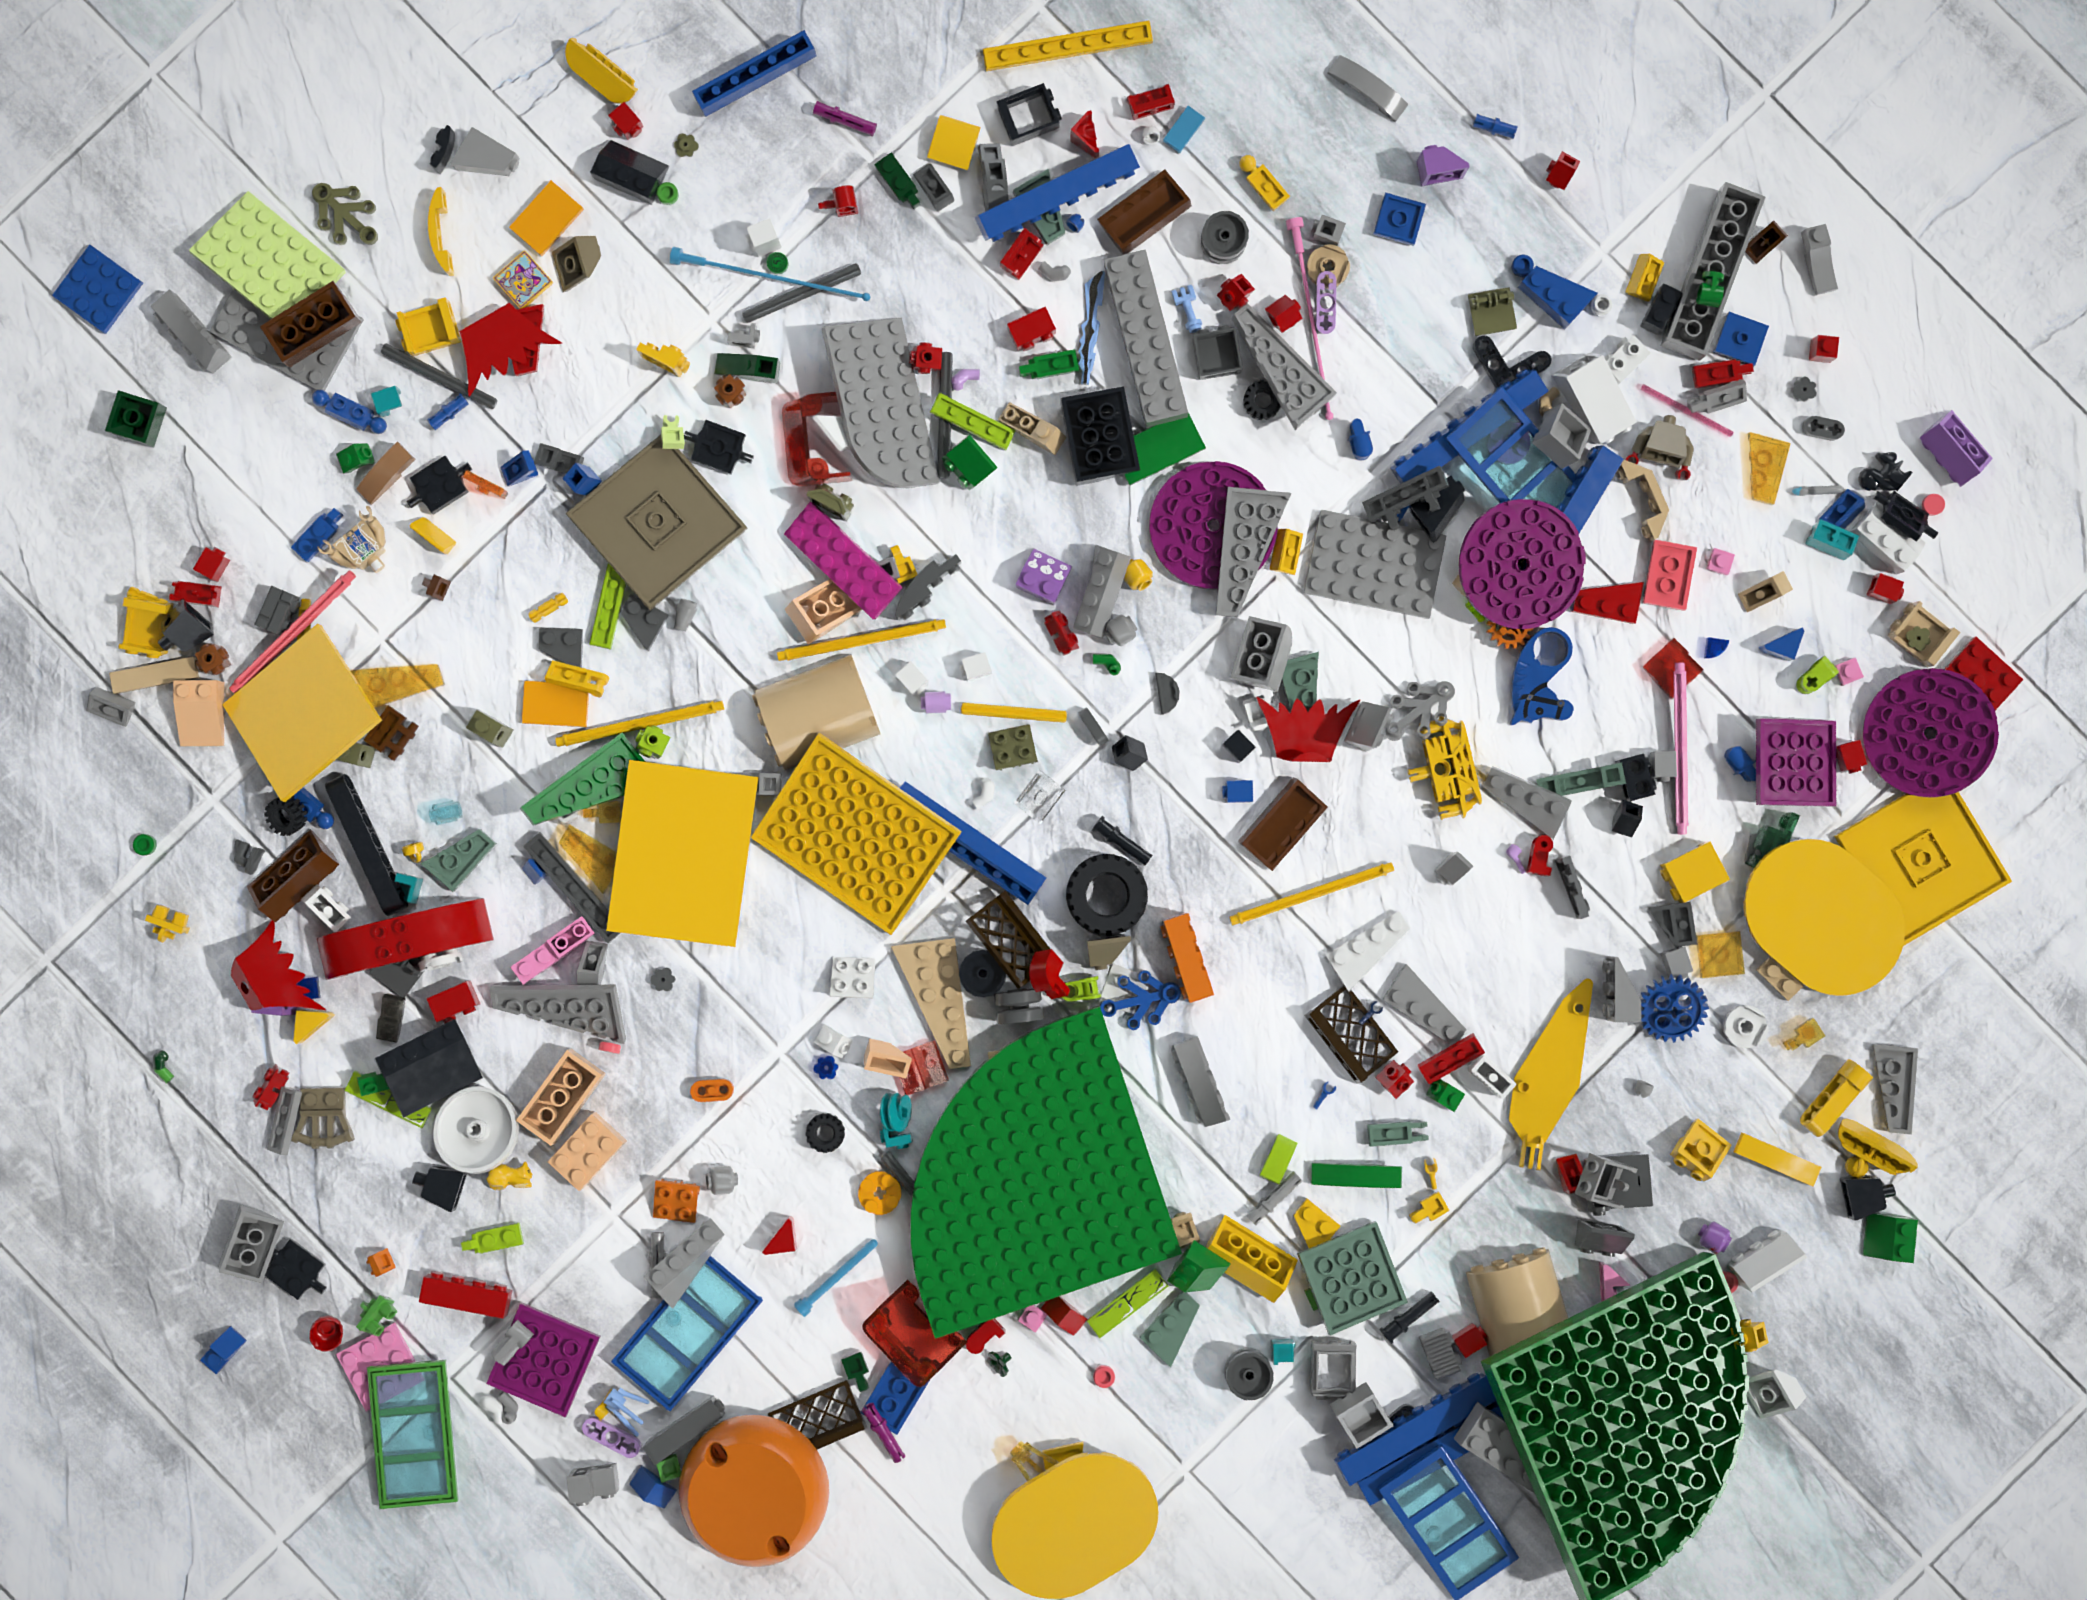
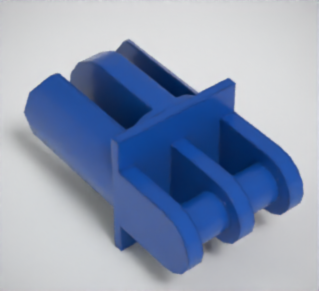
(1360, 440)
(1741, 763)

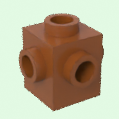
(731, 398)
(219, 659)

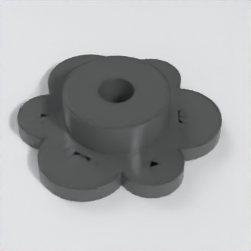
(1809, 387)
(657, 979)

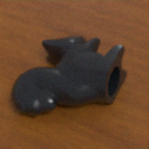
(1888, 478)

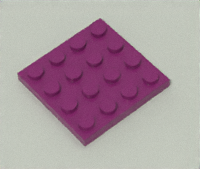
(1795, 762)
(549, 1364)

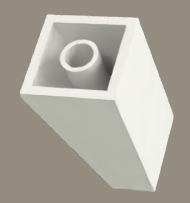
(1596, 397)

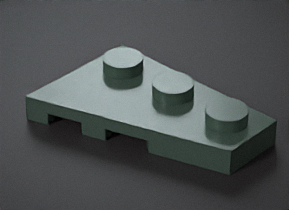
(1050, 226)
(1301, 680)
(459, 860)
(1170, 1327)

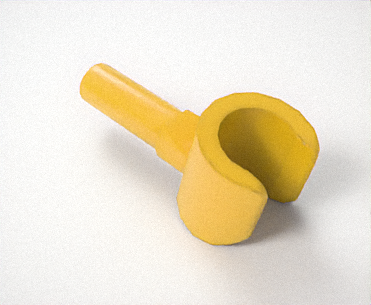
(1431, 1170)
(601, 1411)

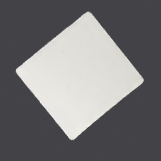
(1116, 993)

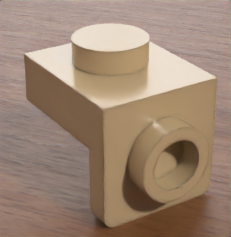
(1185, 1229)

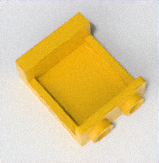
(428, 328)
(144, 626)
(1694, 872)

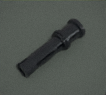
(1114, 835)
(1401, 1323)

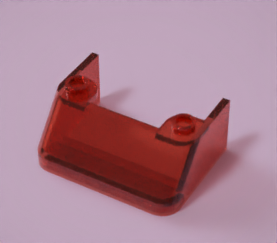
(800, 467)

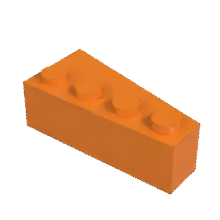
(1187, 958)

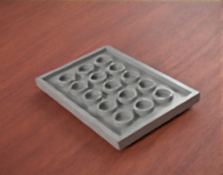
(240, 326)
(1374, 564)

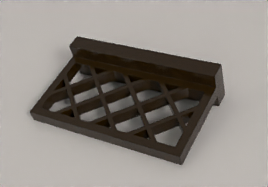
(1021, 931)
(1338, 1046)
(837, 1432)

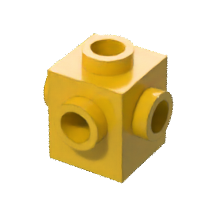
(1754, 1335)

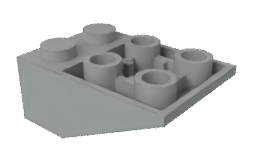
(1368, 725)
(1621, 997)

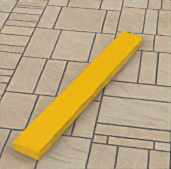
(1067, 45)

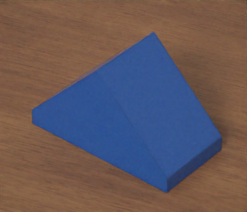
(1784, 646)
(651, 1488)

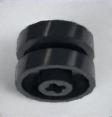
(977, 984)

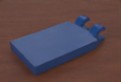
(895, 1397)

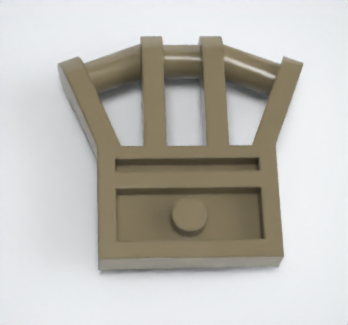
(320, 1103)

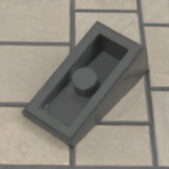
(934, 187)

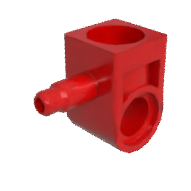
(843, 201)

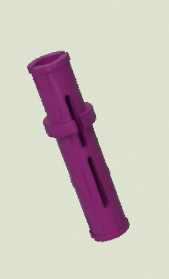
(844, 118)
(878, 1425)

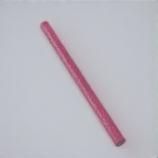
(1683, 408)

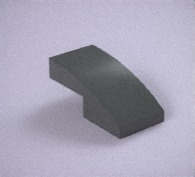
(556, 459)

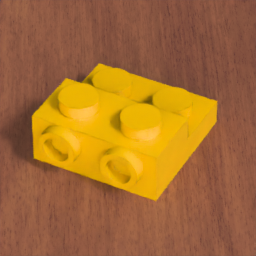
(667, 358)
(1700, 1151)

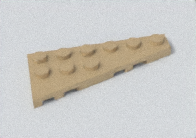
(936, 984)

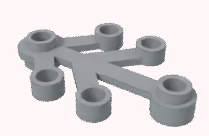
(1422, 707)

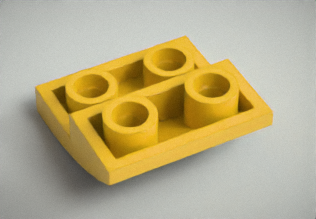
(954, 142)

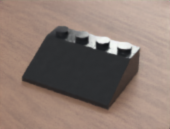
(1099, 435)
(428, 1068)

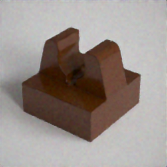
(436, 587)

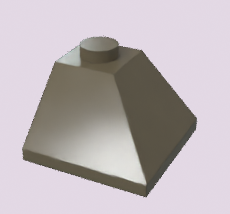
(576, 260)
(1105, 951)

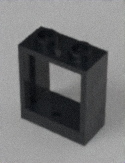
(1003, 108)

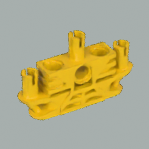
(1462, 768)

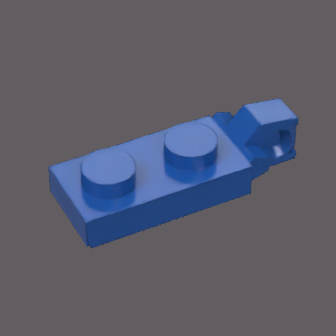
(321, 529)

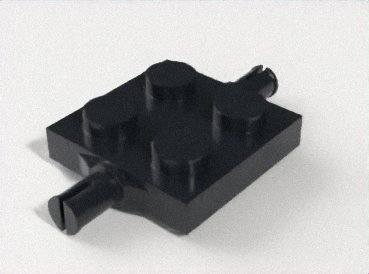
(718, 447)
(439, 485)
(1905, 516)
(295, 1269)

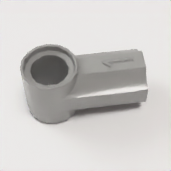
(514, 1339)

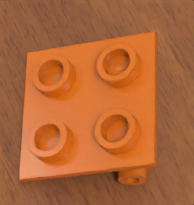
(675, 1201)

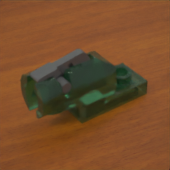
(1769, 838)

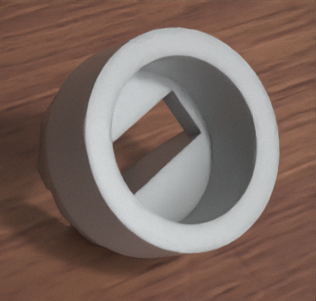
(1643, 1088)

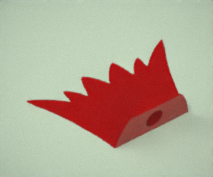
(497, 338)
(1304, 734)
(268, 976)

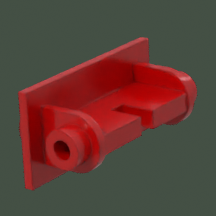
(1067, 640)
(265, 1094)

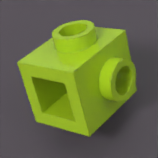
(657, 737)

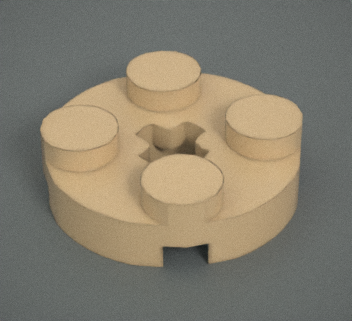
(1322, 256)

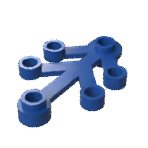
(1143, 999)

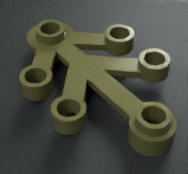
(342, 212)

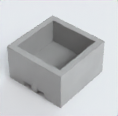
(1562, 436)
(1361, 1415)

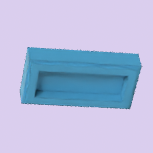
(1184, 129)

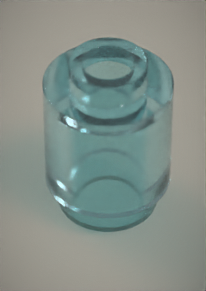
(445, 812)

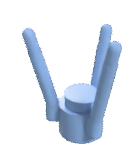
(615, 1402)

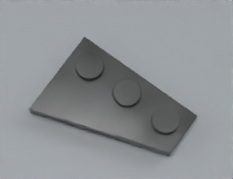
(1572, 886)

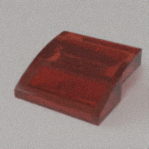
(1662, 666)
(925, 1068)

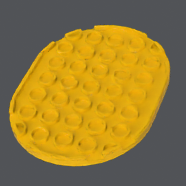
(1824, 917)
(1074, 1525)

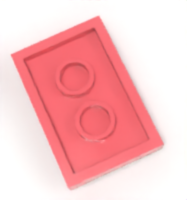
(1669, 575)

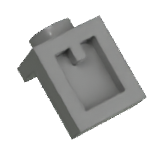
(741, 339)

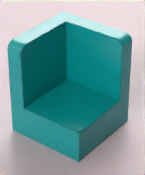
(386, 400)
(410, 885)
(1282, 1350)

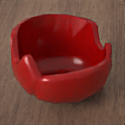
(326, 1333)

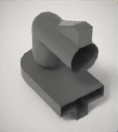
(249, 863)

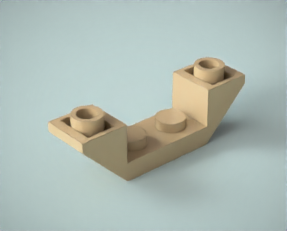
(1651, 527)

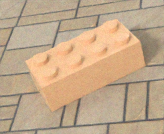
(561, 1097)

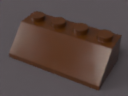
(310, 324)
(292, 876)

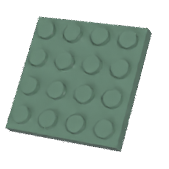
(1352, 1278)

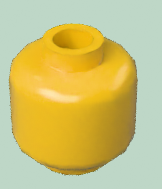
(1138, 575)

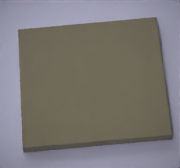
(656, 522)

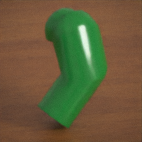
(1109, 662)

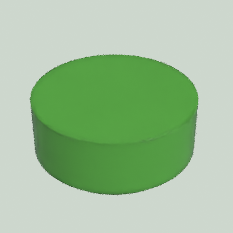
(667, 193)

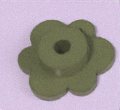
(687, 150)
(1922, 634)

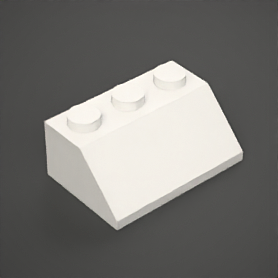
(1887, 541)
(1766, 1260)

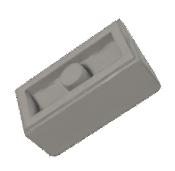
(110, 706)

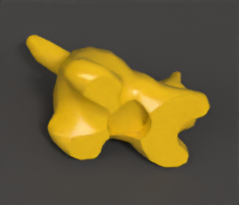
(504, 1175)

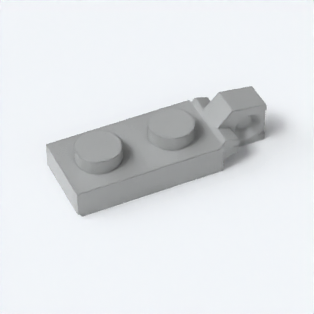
(1719, 398)

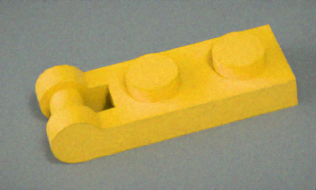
(576, 678)

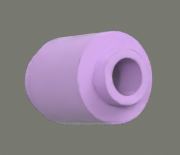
(936, 702)

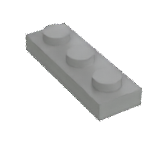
(284, 1120)

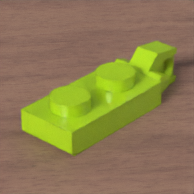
(494, 1239)

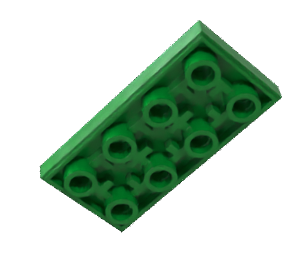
(1165, 446)

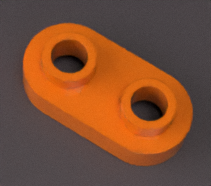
(712, 1090)

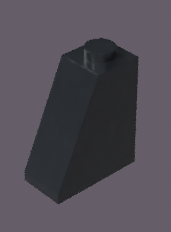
(1435, 522)

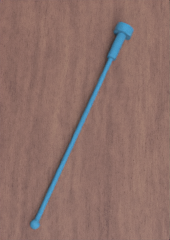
(677, 256)

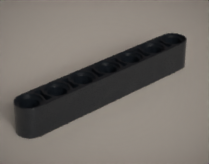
(366, 844)

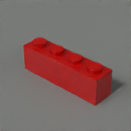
(465, 1295)

